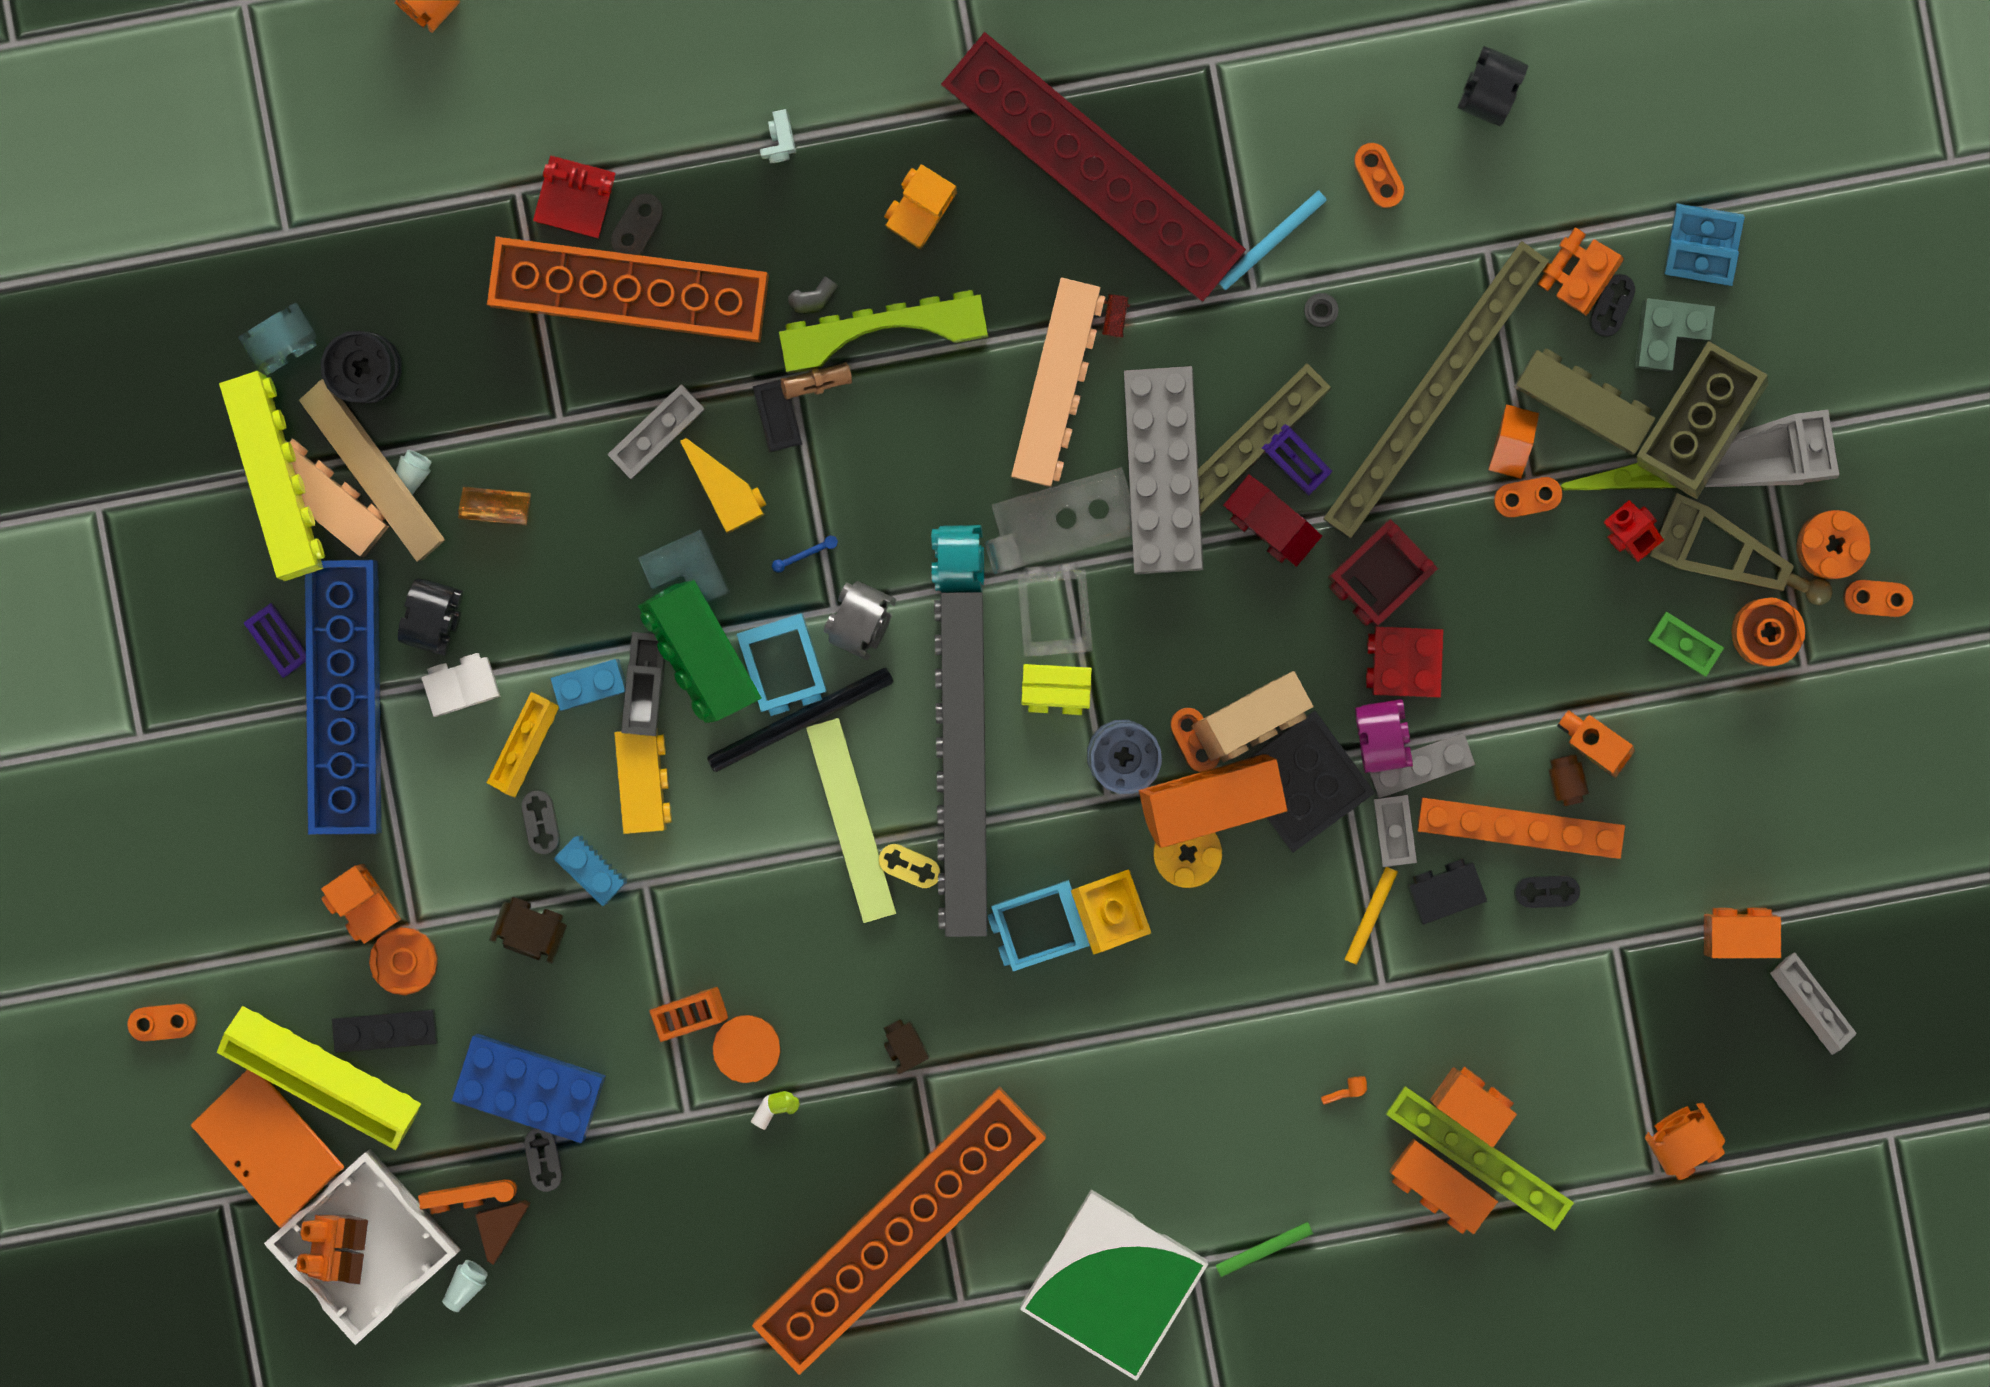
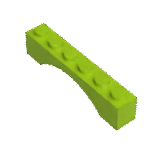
(814, 345)

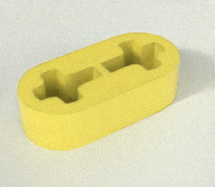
(905, 873)

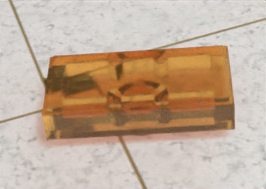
(494, 505)

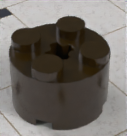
(528, 930)

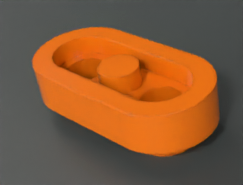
(1378, 176)
(1528, 497)
(1878, 598)
(1188, 741)
(161, 1022)

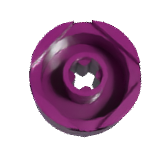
(1383, 736)

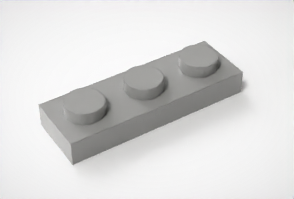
(656, 432)
(1428, 764)
(1813, 1003)

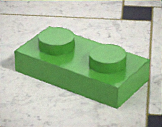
(1685, 644)

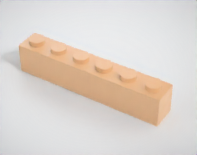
(1056, 382)

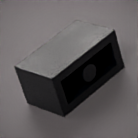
(1446, 892)

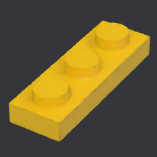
(523, 744)

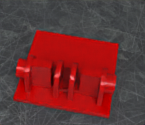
(574, 196)

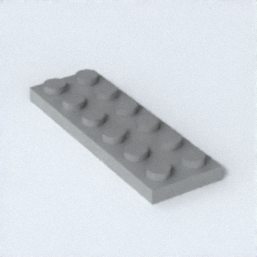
(1163, 470)

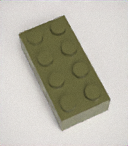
(1702, 420)

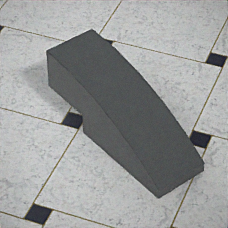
(643, 686)

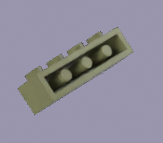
(1584, 401)

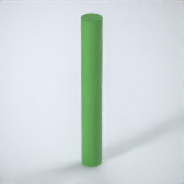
(1264, 1249)

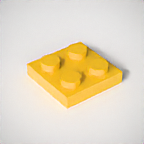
(1111, 911)

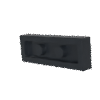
(384, 1031)

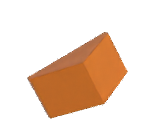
(1514, 441)

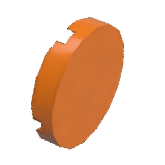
(403, 961)
(746, 1048)

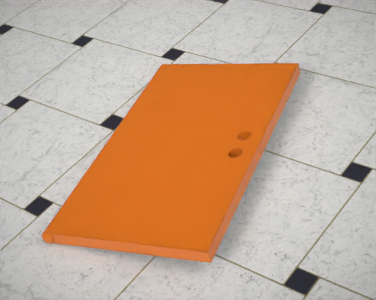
(276, 1149)

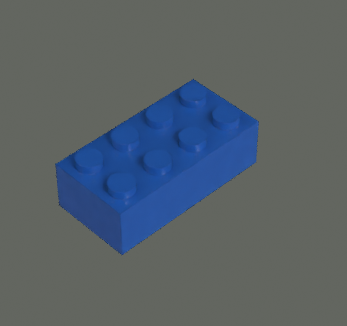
(528, 1088)

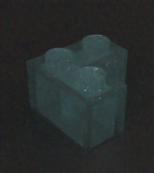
(686, 558)

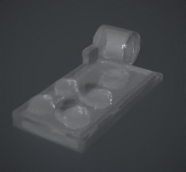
(1031, 529)

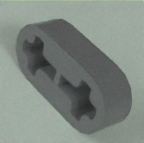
(532, 823)
(535, 1160)

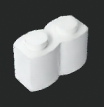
(460, 685)

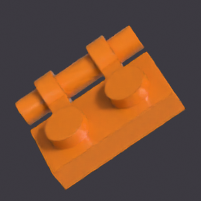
(1588, 277)

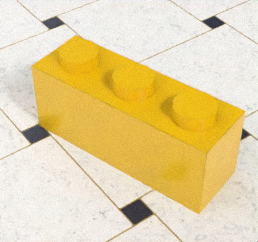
(642, 782)

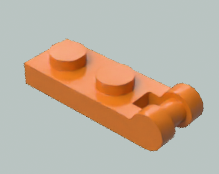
(469, 1195)

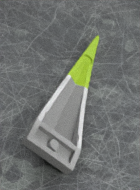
(1774, 453)

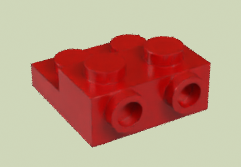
(1405, 661)

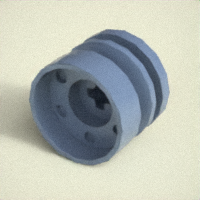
(1135, 772)

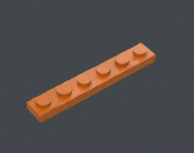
(1521, 828)

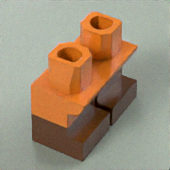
(328, 1255)

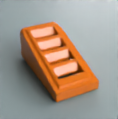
(714, 1003)

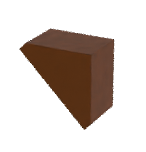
(498, 1226)

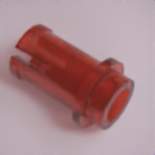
(1115, 315)

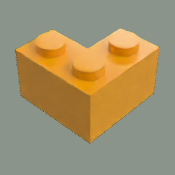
(922, 206)

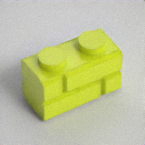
(1056, 687)

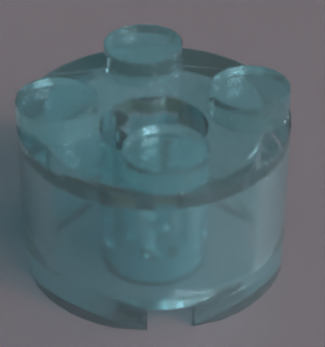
(278, 338)

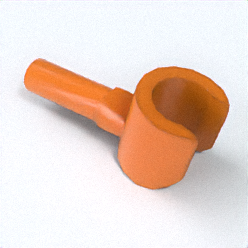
(1356, 1087)

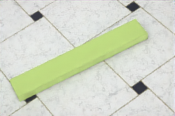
(851, 820)

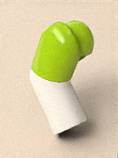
(775, 1104)

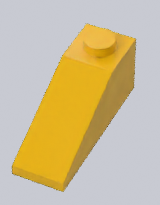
(729, 494)

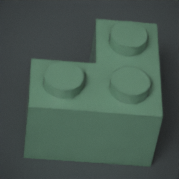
(1663, 324)

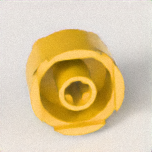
(1186, 873)

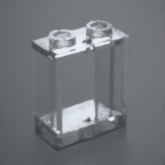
(1065, 572)

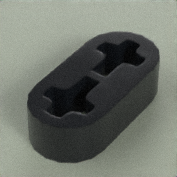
(1620, 308)
(1547, 900)

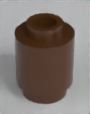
(1568, 780)

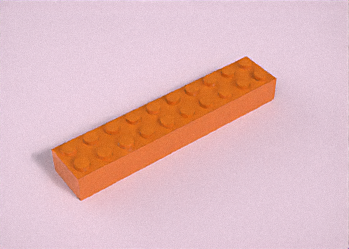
(899, 1230)

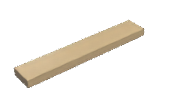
(372, 471)

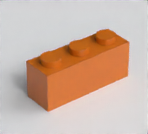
(1442, 1187)

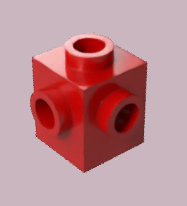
(1628, 525)

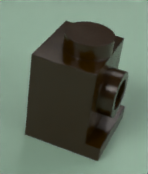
(904, 1045)

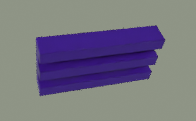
(1278, 441)
(260, 616)

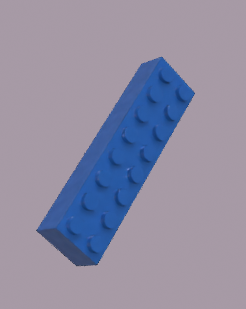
(343, 698)

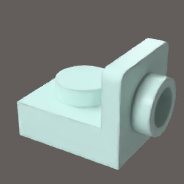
(780, 131)

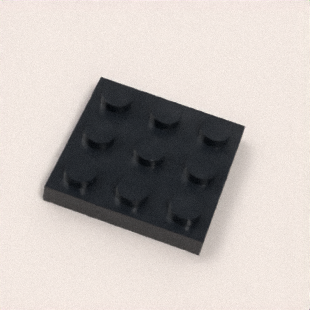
(1316, 781)

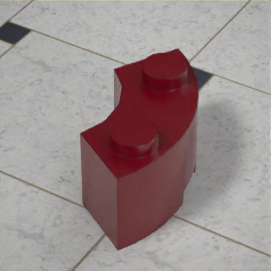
(1271, 520)

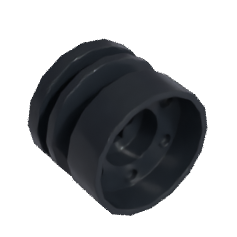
(342, 370)

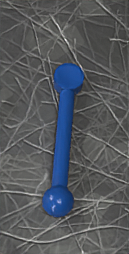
(779, 565)

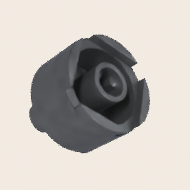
(860, 619)

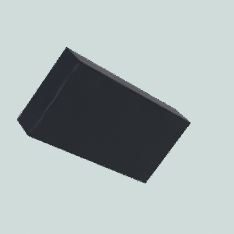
(777, 416)

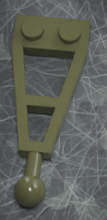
(1681, 528)

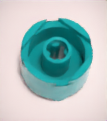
(959, 559)

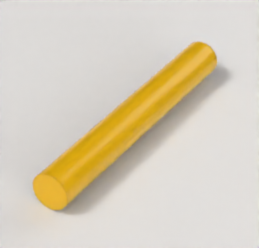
(1371, 915)

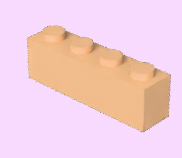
(337, 505)

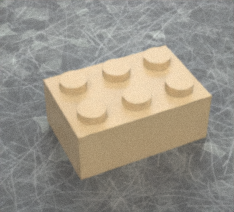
(1253, 718)

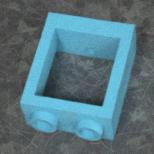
(772, 630)
(1008, 952)

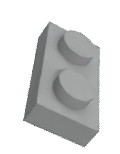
(1395, 830)

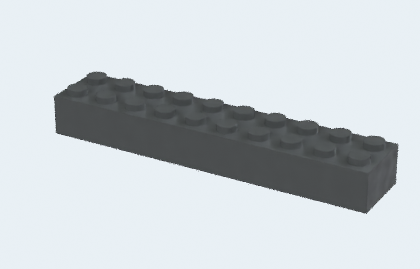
(963, 764)

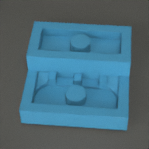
(1704, 244)

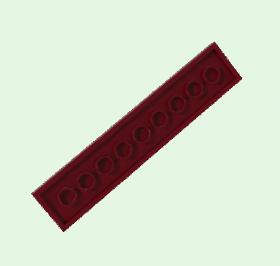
(1093, 167)

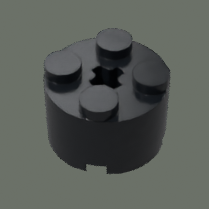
(1492, 86)
(430, 616)

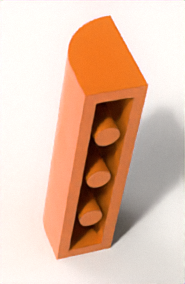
(1213, 800)

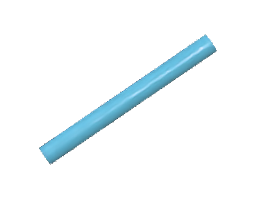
(1272, 239)

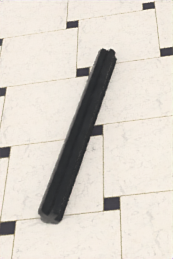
(799, 719)

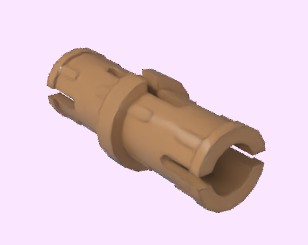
(816, 380)

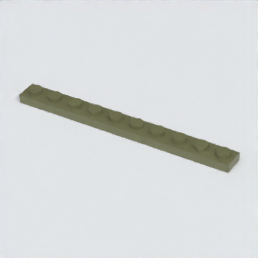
(1436, 389)

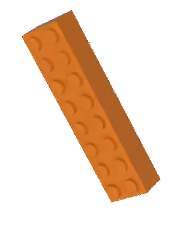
(628, 289)

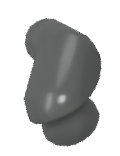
(813, 300)

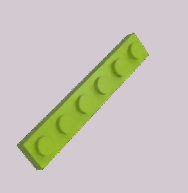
(1479, 1158)

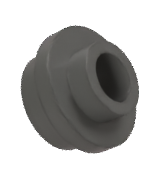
(1329, 302)

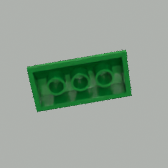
(698, 651)

